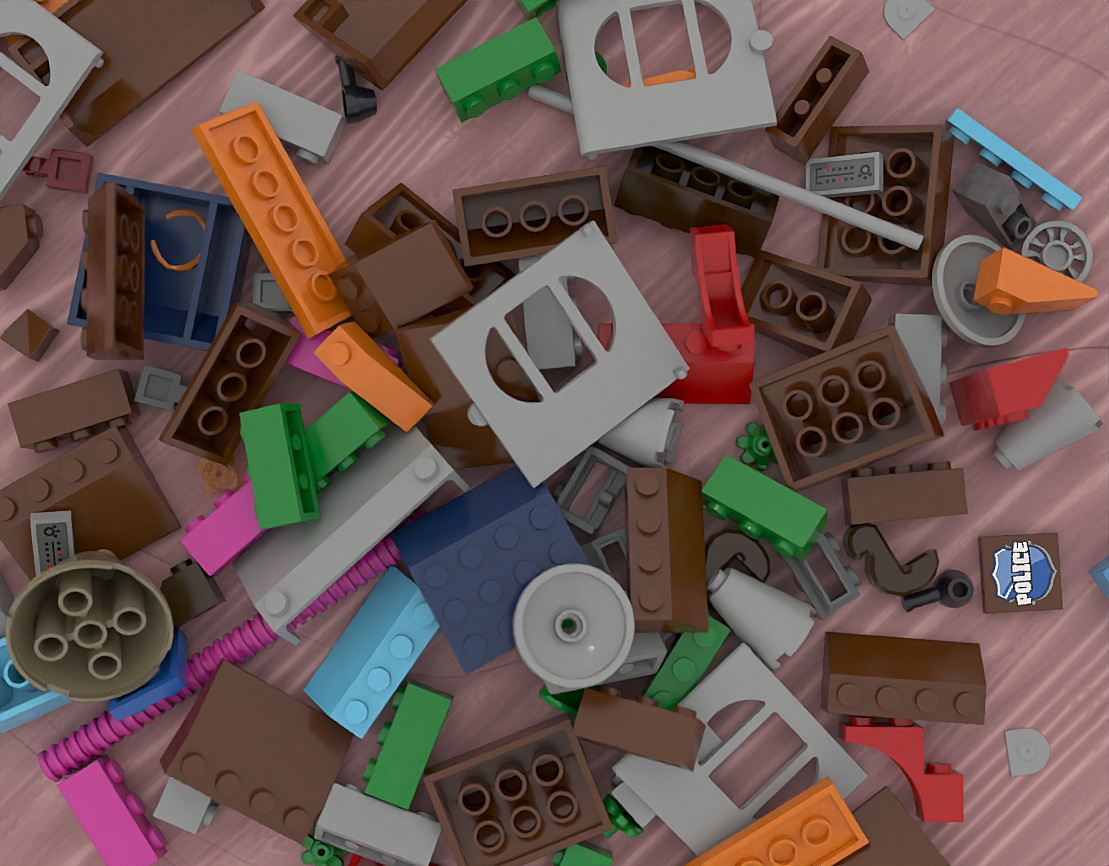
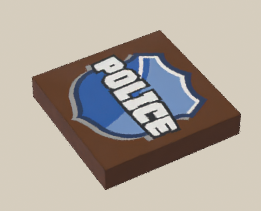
(1020, 573)

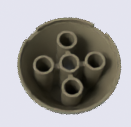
(89, 628)

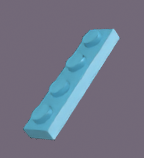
(1025, 171)

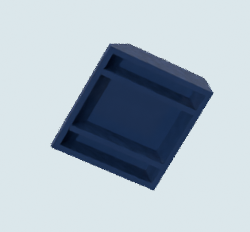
(187, 304)
(481, 556)

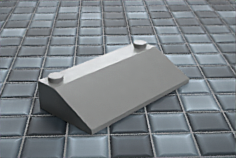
(356, 512)

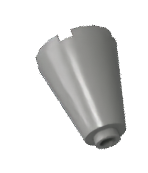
(1050, 427)
(648, 434)
(760, 614)

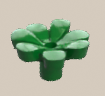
(753, 447)
(619, 819)
(314, 855)

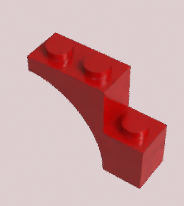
(719, 289)
(935, 789)

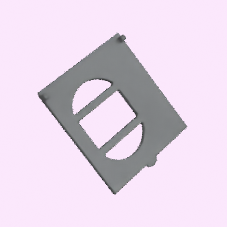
(70, 62)
(640, 116)
(620, 381)
(691, 800)

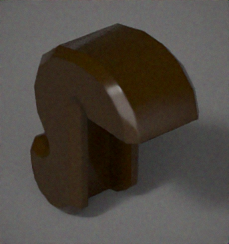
(729, 544)
(881, 564)

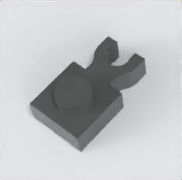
(159, 388)

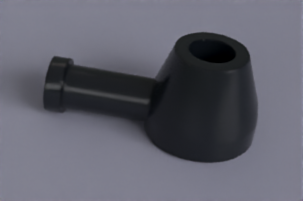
(358, 101)
(941, 592)

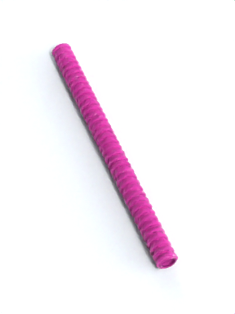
(233, 648)

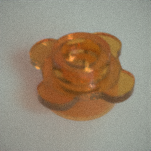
(211, 482)

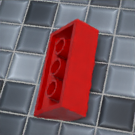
(713, 373)
(1006, 391)

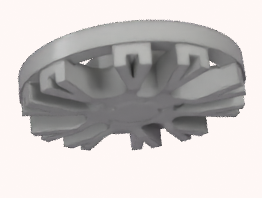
(1058, 254)

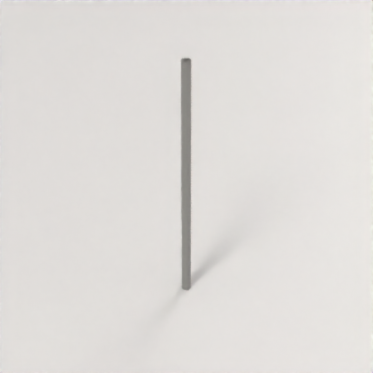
(760, 180)

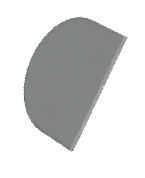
(906, 15)
(1026, 751)

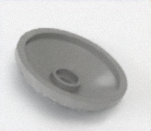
(954, 290)
(600, 625)

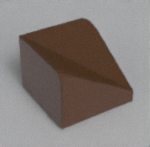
(30, 335)

